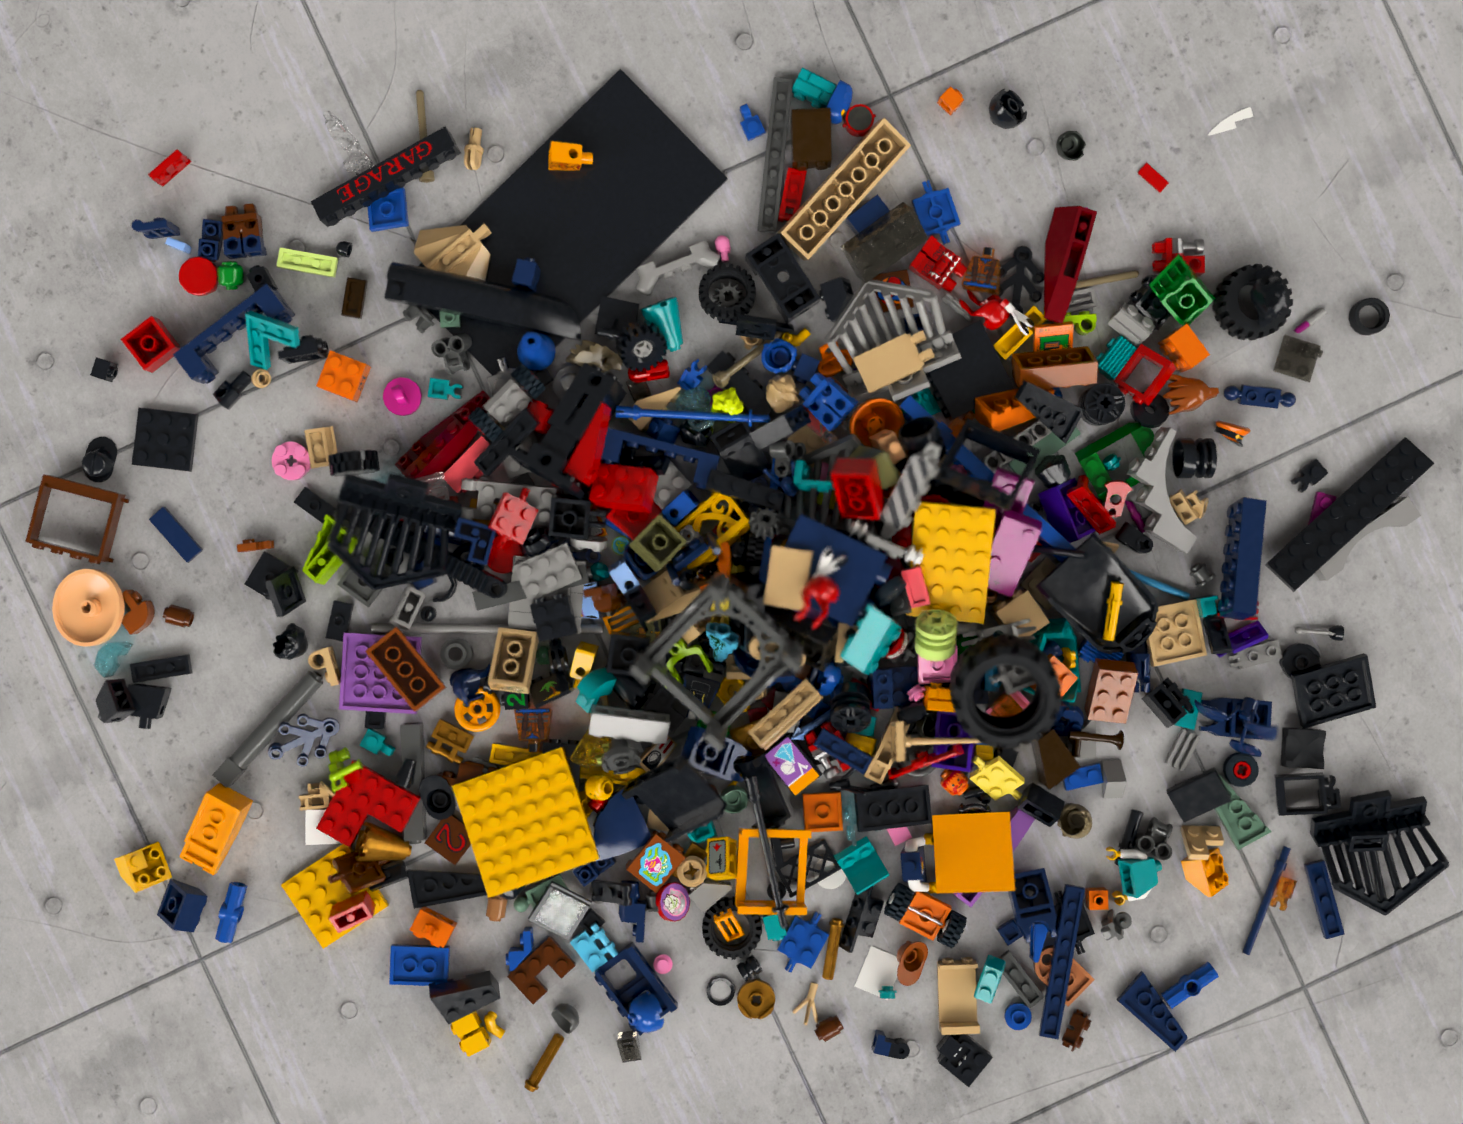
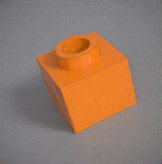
(951, 100)
(1092, 894)

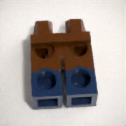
(243, 233)

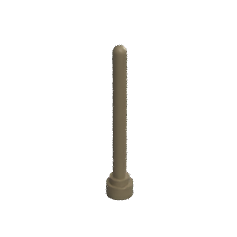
(429, 175)
(1107, 279)
(722, 377)

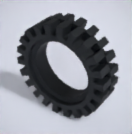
(718, 946)

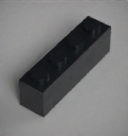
(748, 390)

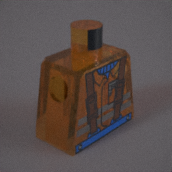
(983, 273)
(533, 726)

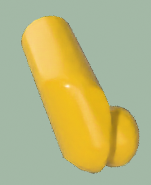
(491, 1026)

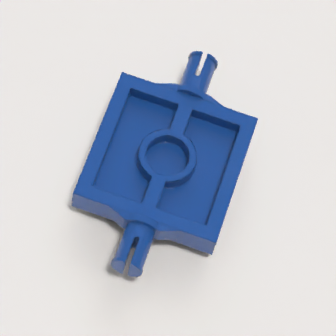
(936, 212)
(803, 941)

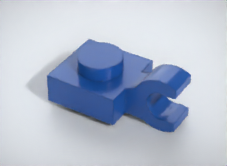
(751, 125)

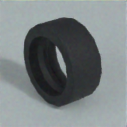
(1382, 310)

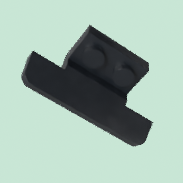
(758, 327)

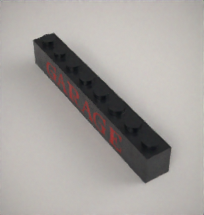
(386, 177)

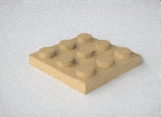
(1176, 634)

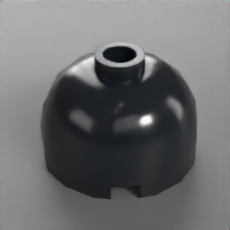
(1006, 110)

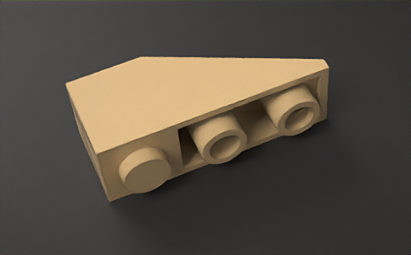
(656, 402)

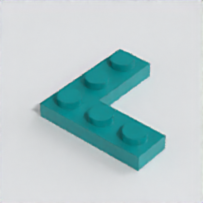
(262, 328)

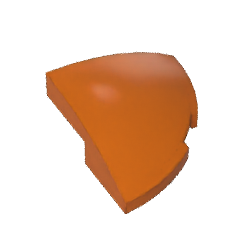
(725, 559)

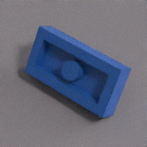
(1084, 777)

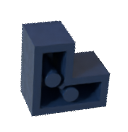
(480, 537)

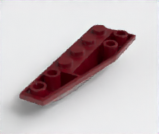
(1064, 257)
(442, 444)

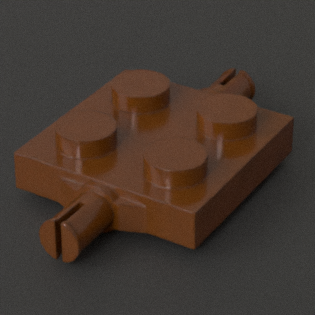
(357, 874)

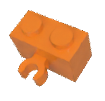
(433, 927)

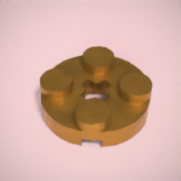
(755, 1010)

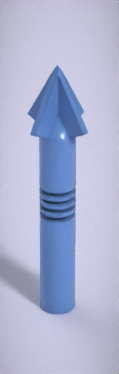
(799, 733)

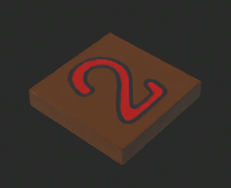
(450, 839)

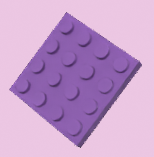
(362, 682)

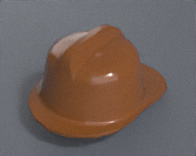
(911, 962)

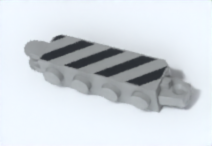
(910, 489)

